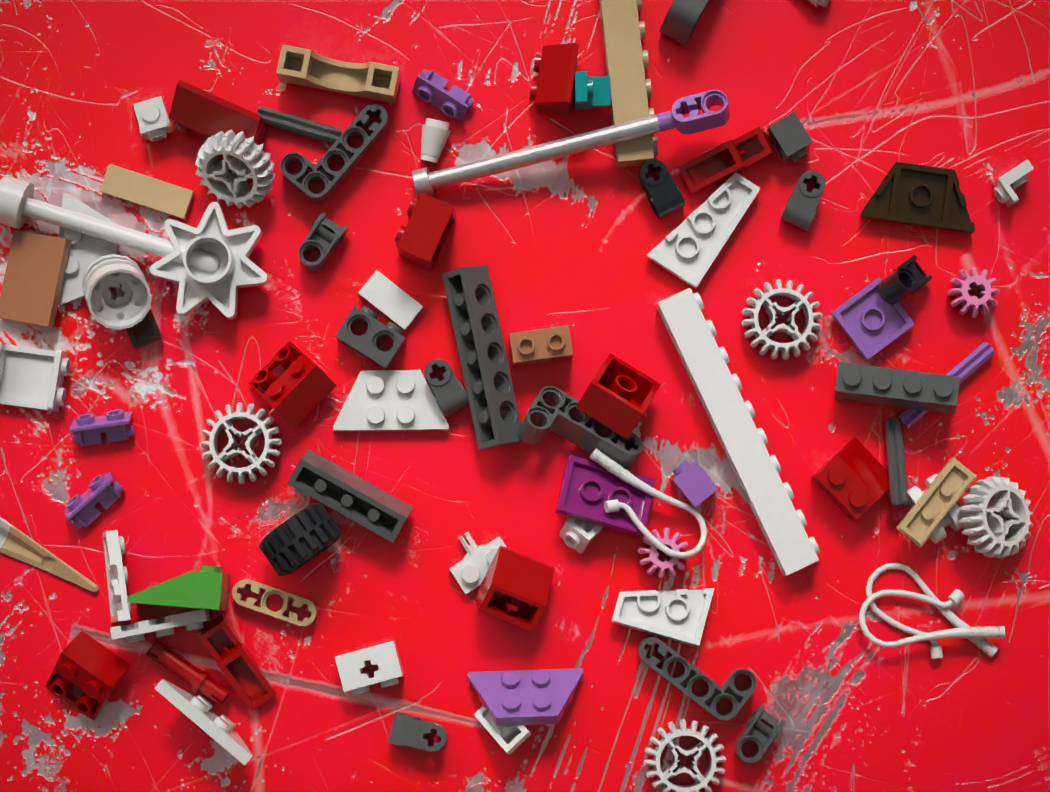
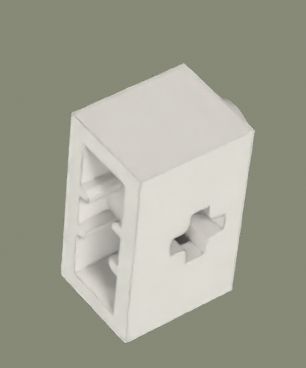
(351, 666)

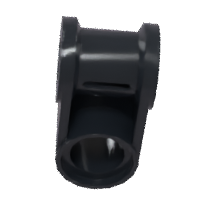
(662, 194)
(903, 281)

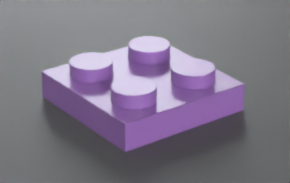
(871, 321)

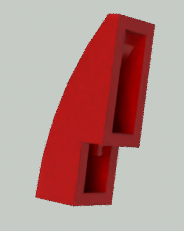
(727, 159)
(236, 662)

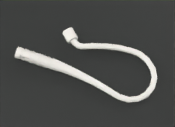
(614, 505)
(954, 599)
(935, 650)

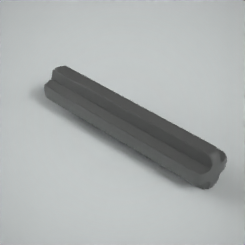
(299, 125)
(896, 462)

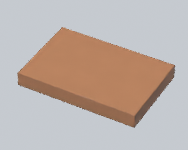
(34, 278)

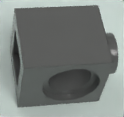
(789, 138)

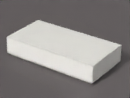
(390, 300)

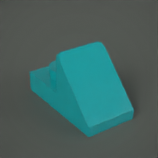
(591, 91)

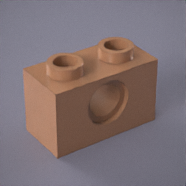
(540, 345)

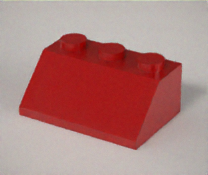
(208, 114)

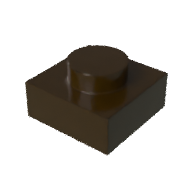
(145, 331)

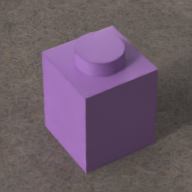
(693, 483)

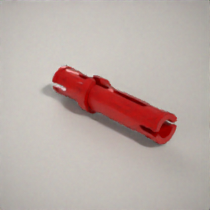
(182, 668)

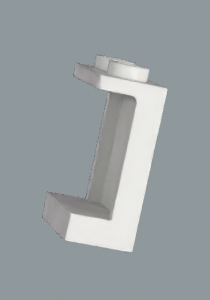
(32, 377)

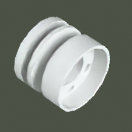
(123, 305)

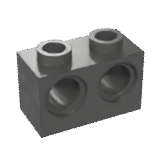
(367, 343)

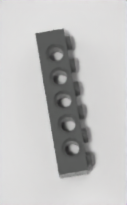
(482, 356)

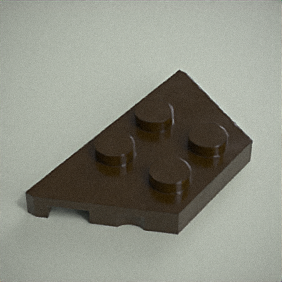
(920, 198)

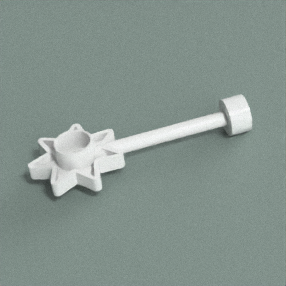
(204, 260)

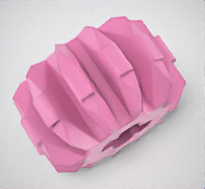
(969, 282)
(653, 554)

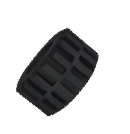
(300, 539)

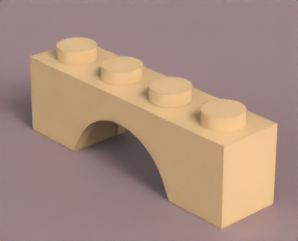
(357, 79)

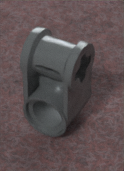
(803, 204)
(321, 240)
(448, 392)
(411, 732)
(758, 733)

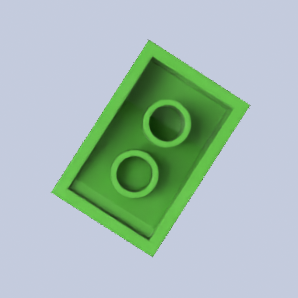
(192, 590)

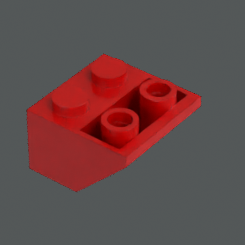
(292, 384)
(515, 589)
(87, 675)

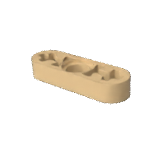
(256, 587)

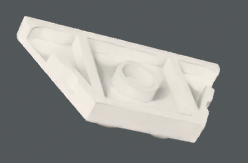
(82, 252)
(390, 403)
(199, 711)

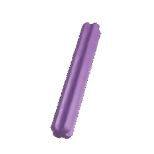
(962, 370)

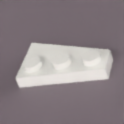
(116, 576)
(668, 614)
(163, 626)

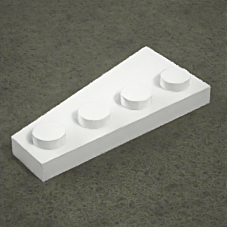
(700, 237)

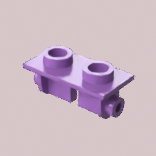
(431, 89)
(90, 428)
(100, 491)

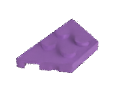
(526, 695)

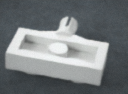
(475, 563)

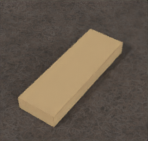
(147, 191)
(936, 502)

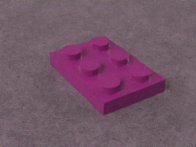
(589, 485)

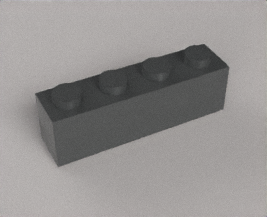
(897, 388)
(350, 495)

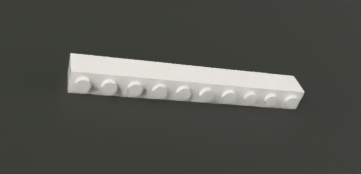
(737, 431)

